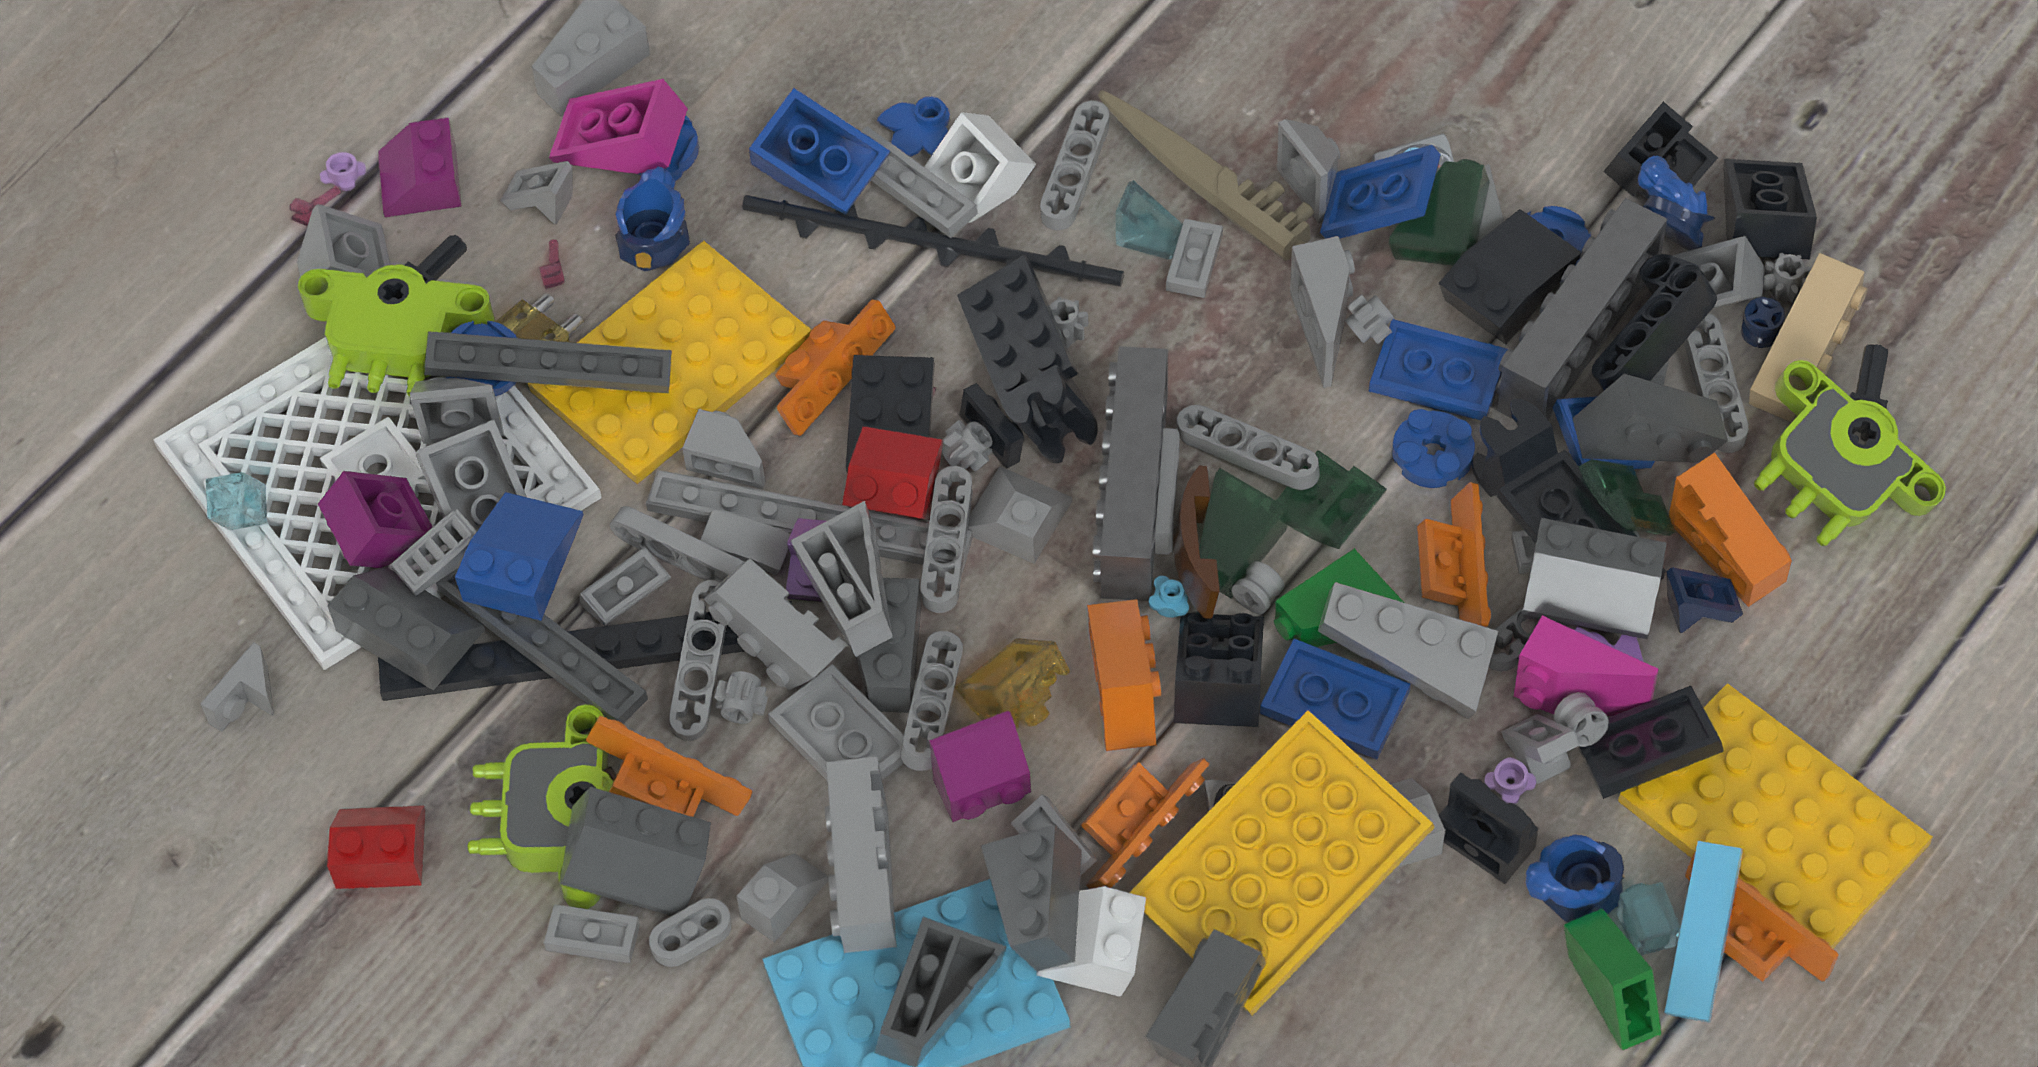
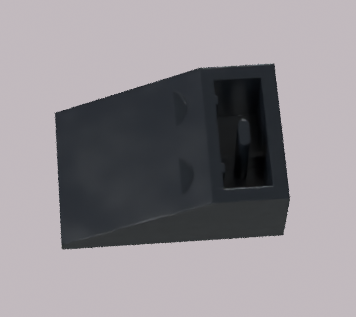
(1219, 670)

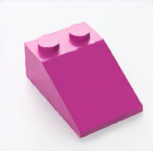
(621, 128)
(1567, 662)

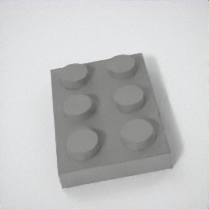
(836, 723)

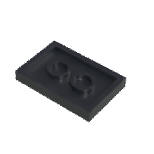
(890, 396)
(1651, 742)

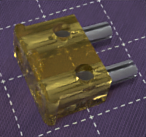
(530, 322)

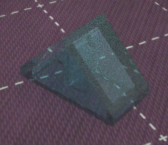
(1145, 224)

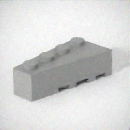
(1412, 643)
(859, 855)

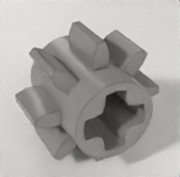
(1785, 277)
(1069, 319)
(1369, 319)
(967, 445)
(741, 697)

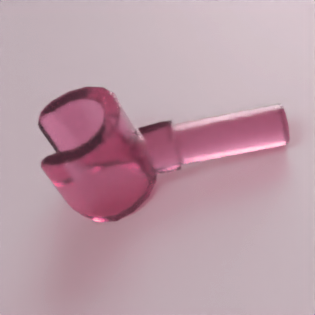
(304, 208)
(552, 273)

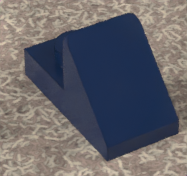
(1699, 596)

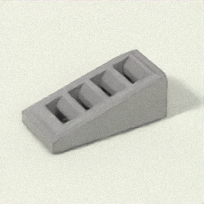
(446, 563)

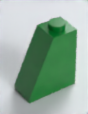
(1302, 608)
(1614, 977)

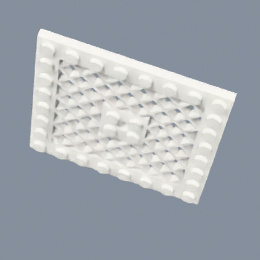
(258, 404)

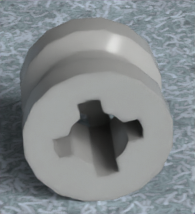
(1257, 587)
(1582, 716)

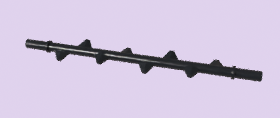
(916, 233)

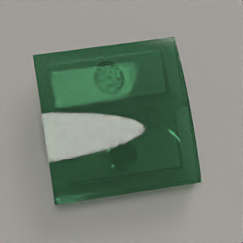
(1622, 497)
(1334, 504)

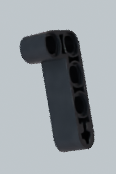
(1662, 324)

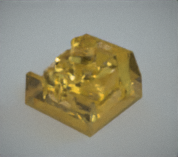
(1015, 681)

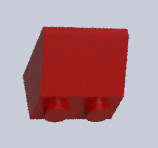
(893, 473)
(377, 847)

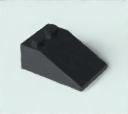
(1769, 206)
(1508, 274)

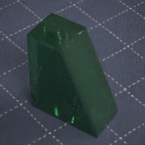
(1450, 218)
(1239, 528)

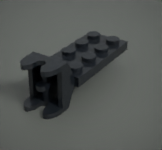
(1028, 358)
(1534, 477)

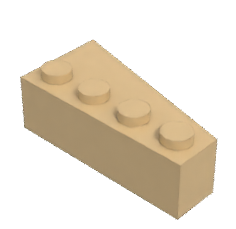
(1811, 329)

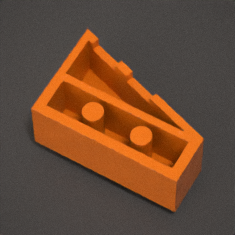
(1728, 530)
(1124, 673)

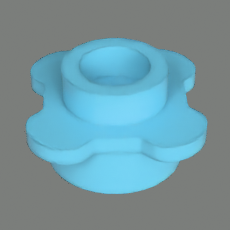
(1168, 605)

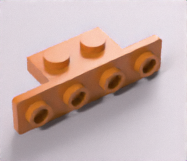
(825, 364)
(1454, 558)
(663, 776)
(1132, 812)
(1765, 935)

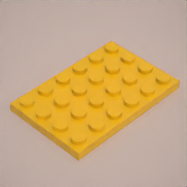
(722, 344)
(1804, 824)
(1284, 854)

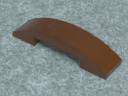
(1196, 575)

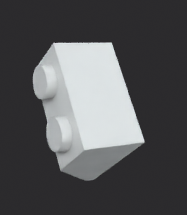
(980, 162)
(1105, 941)

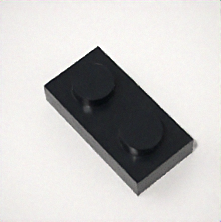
(1005, 435)

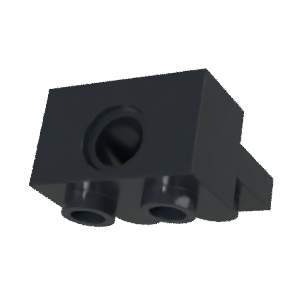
(1661, 135)
(1474, 806)

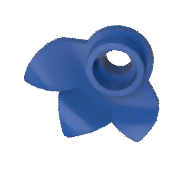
(912, 126)

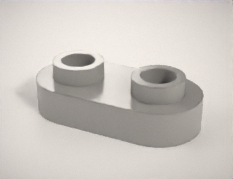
(688, 931)

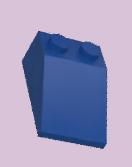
(816, 153)
(518, 555)

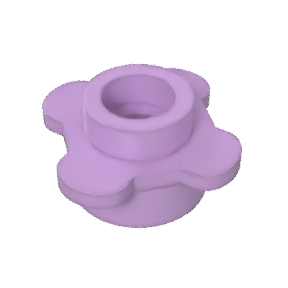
(342, 171)
(1510, 769)

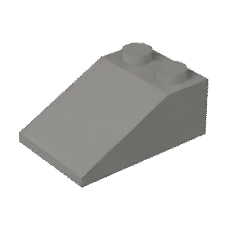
(1320, 295)
(470, 473)

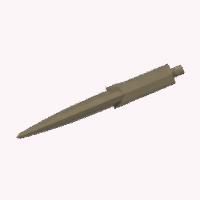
(1251, 210)

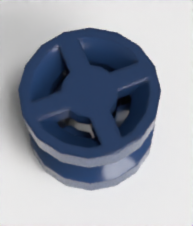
(1767, 313)

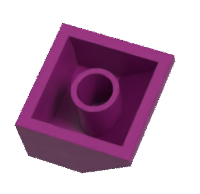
(420, 169)
(373, 517)
(980, 767)

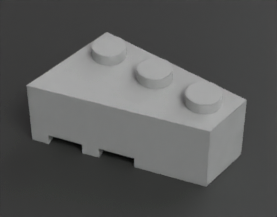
(589, 52)
(848, 576)
(771, 626)

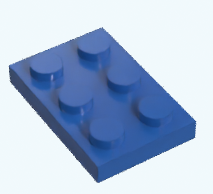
(1380, 193)
(1438, 370)
(1344, 695)

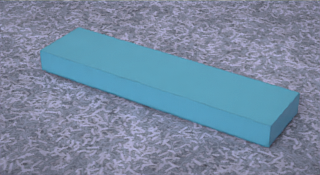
(1703, 931)

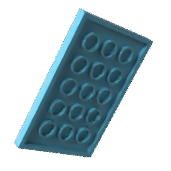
(841, 999)

